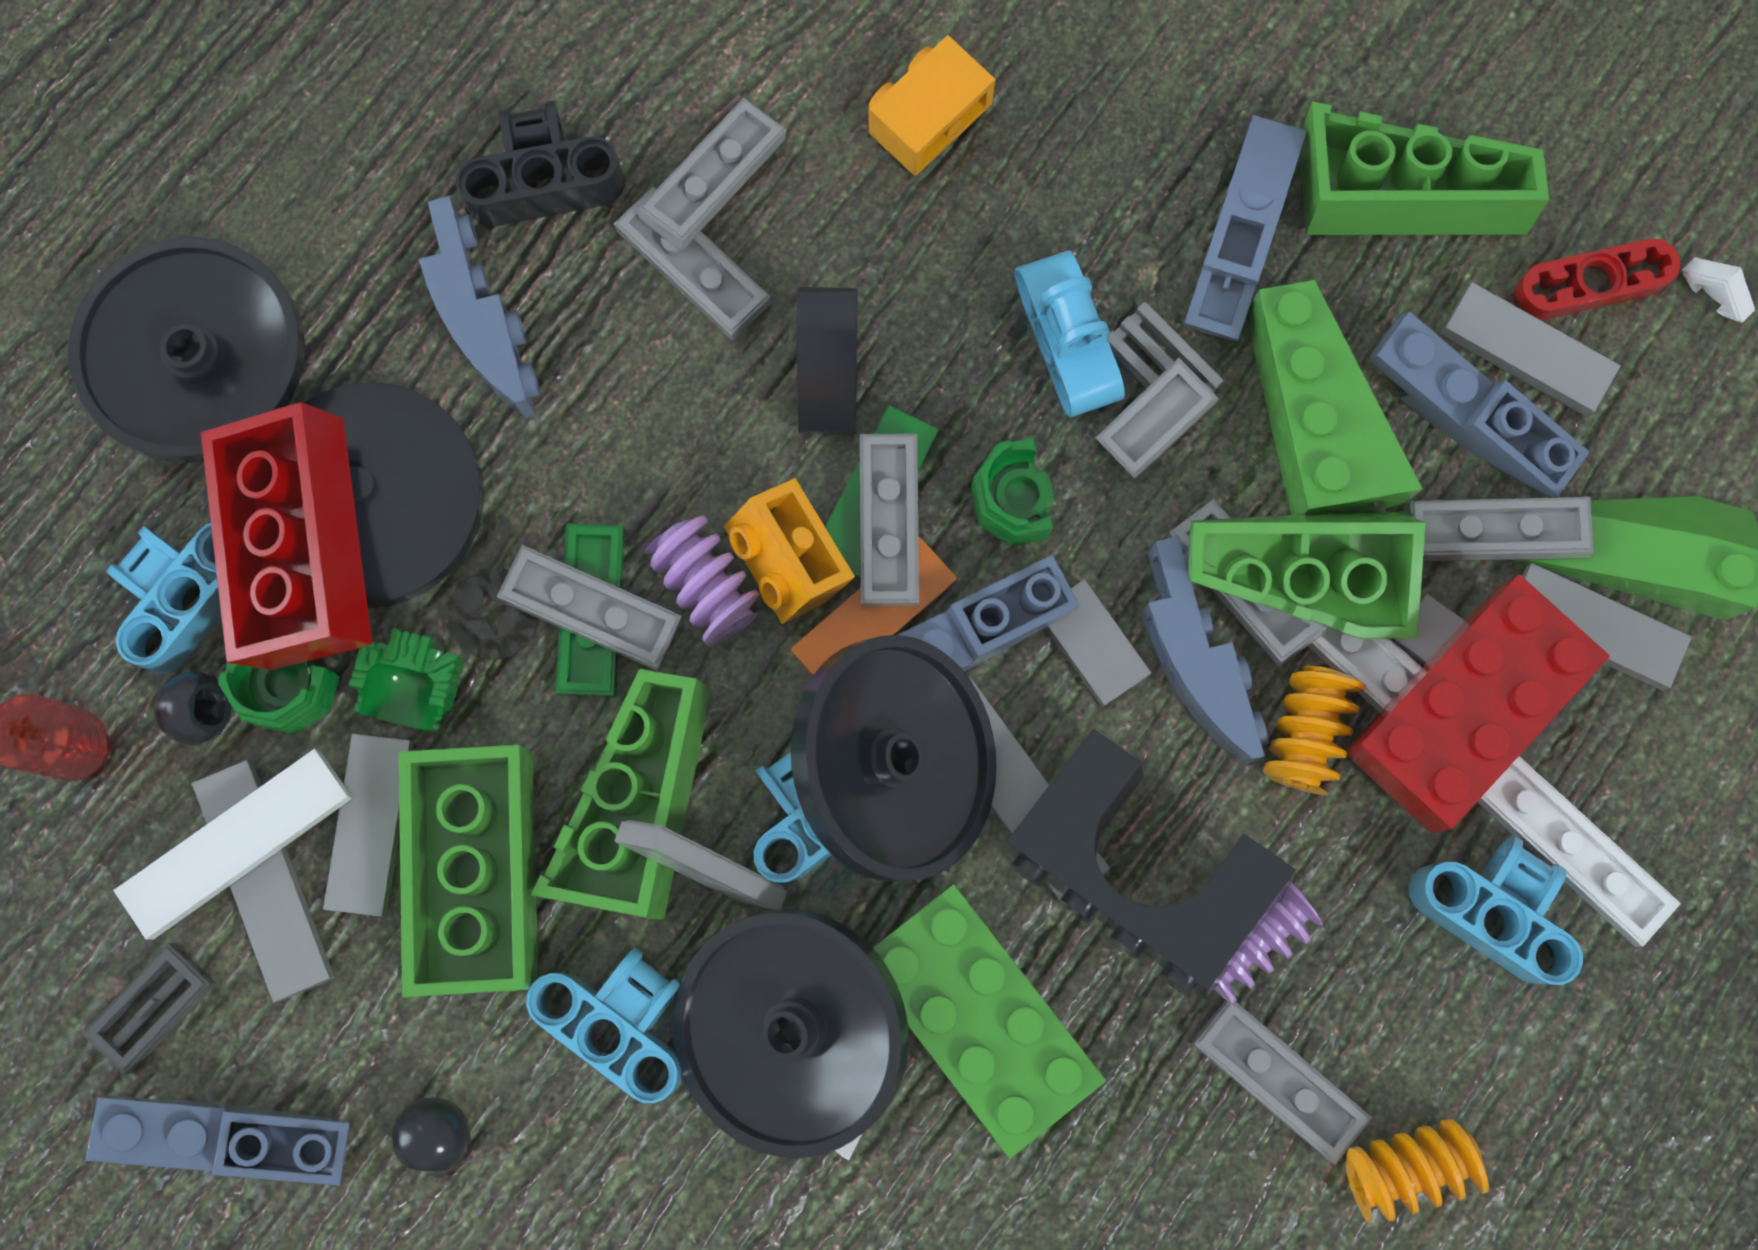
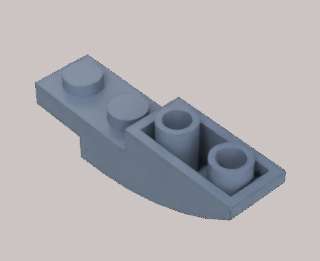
(1245, 228)
(474, 316)
(1475, 412)
(999, 615)
(1205, 678)
(218, 1139)

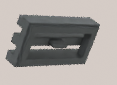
(186, 971)

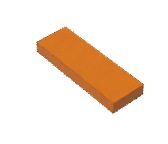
(856, 623)

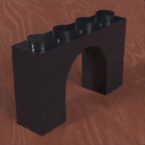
(1189, 939)

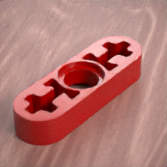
(1614, 262)

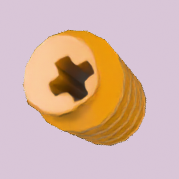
(1312, 728)
(1415, 1167)

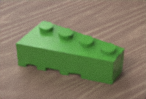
(1415, 180)
(1321, 410)
(639, 778)

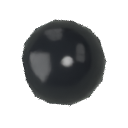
(192, 708)
(431, 1135)

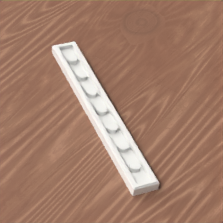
(1525, 804)

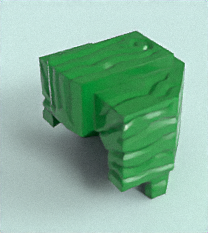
(1012, 495)
(406, 681)
(280, 698)

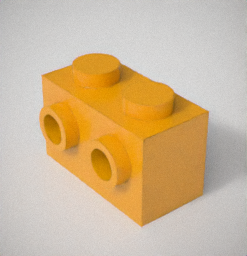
(930, 104)
(788, 551)

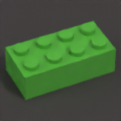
(467, 870)
(986, 1023)

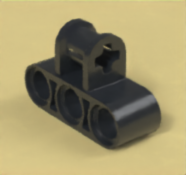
(536, 149)
(827, 360)

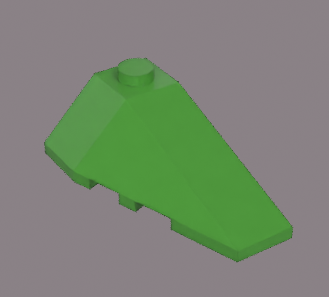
(1671, 552)
(1322, 567)

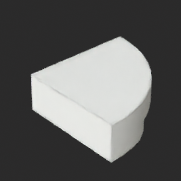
(1723, 284)

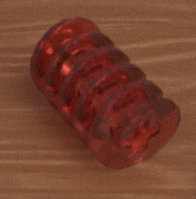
(51, 738)

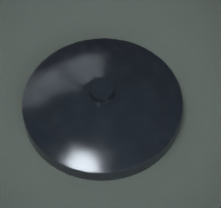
(184, 345)
(411, 486)
(893, 758)
(790, 1033)

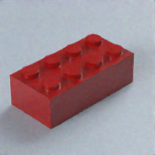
(285, 538)
(1476, 704)

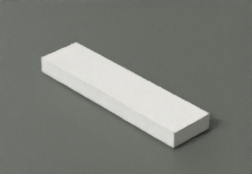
(232, 844)

